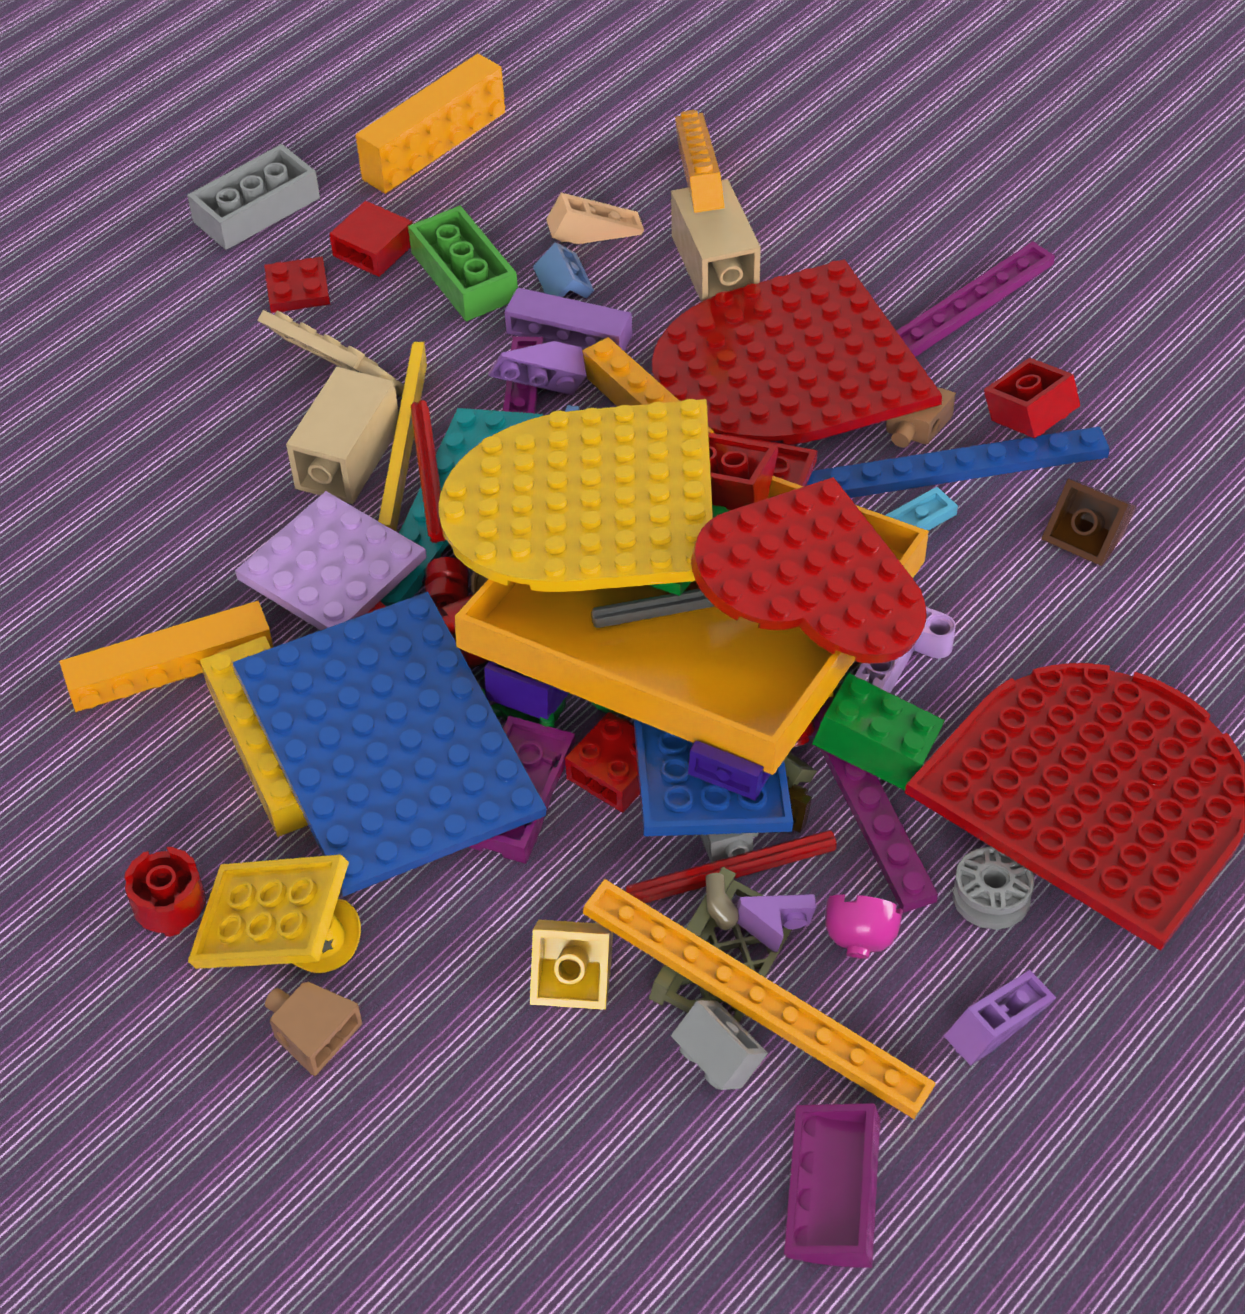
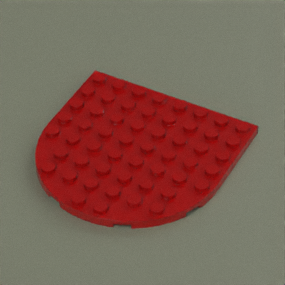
(793, 359)
(1097, 789)

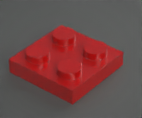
(296, 284)

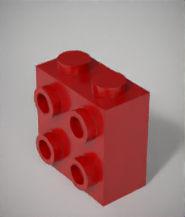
(371, 238)
(607, 762)

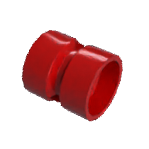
(446, 580)

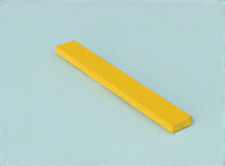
(403, 438)

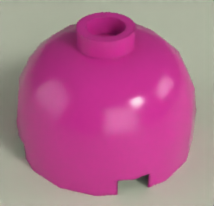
(862, 924)

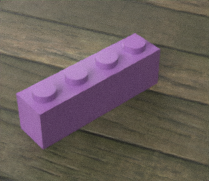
(565, 320)

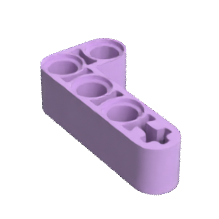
(934, 642)

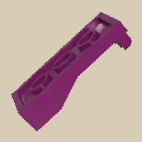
(538, 751)

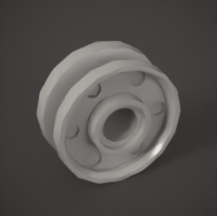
(992, 889)

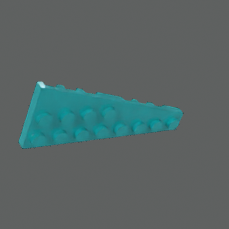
(463, 434)

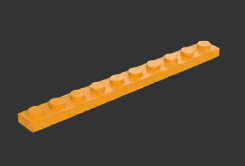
(760, 999)

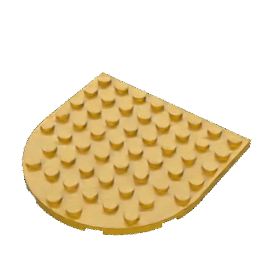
(584, 498)

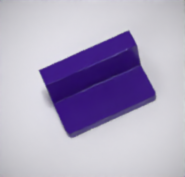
(726, 770)

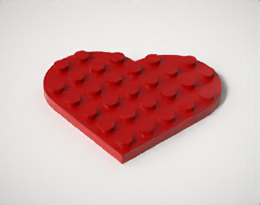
(814, 567)

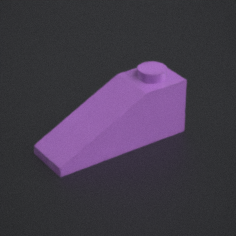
(998, 1016)

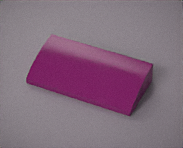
(833, 1185)

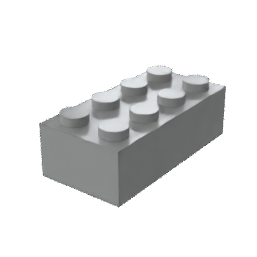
(253, 196)

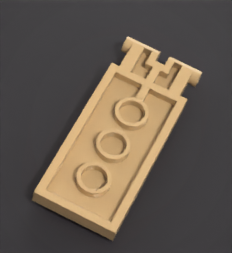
(324, 346)

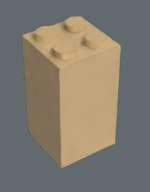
(715, 244)
(343, 434)

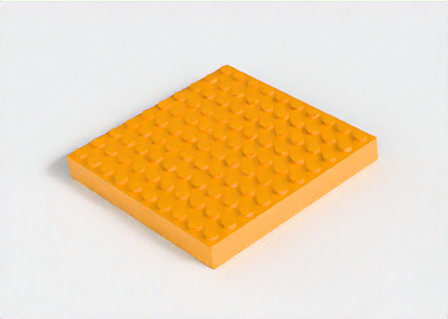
(678, 671)

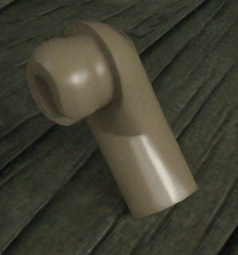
(719, 904)

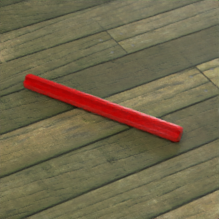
(427, 468)
(740, 864)

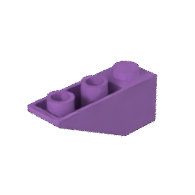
(544, 365)

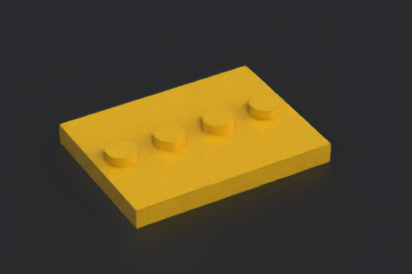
(269, 912)

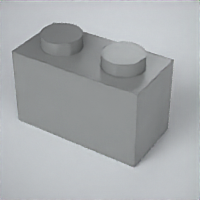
(718, 1045)

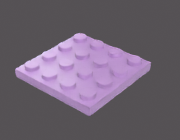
(331, 563)

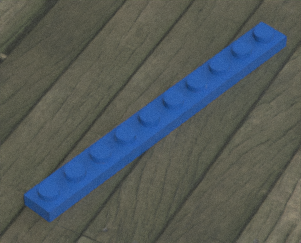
(967, 462)

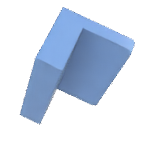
(562, 271)

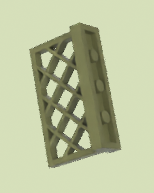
(703, 925)

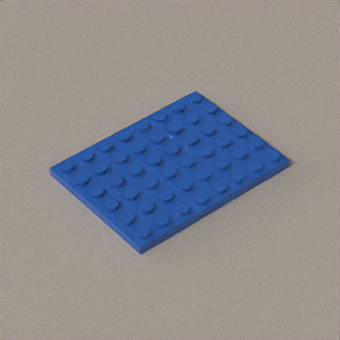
(388, 741)

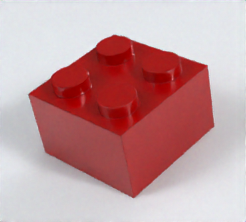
(1032, 397)

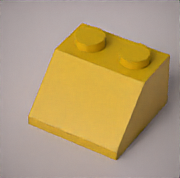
(570, 964)

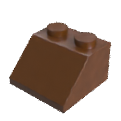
(1088, 521)

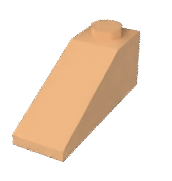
(588, 221)

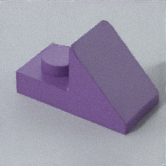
(767, 914)

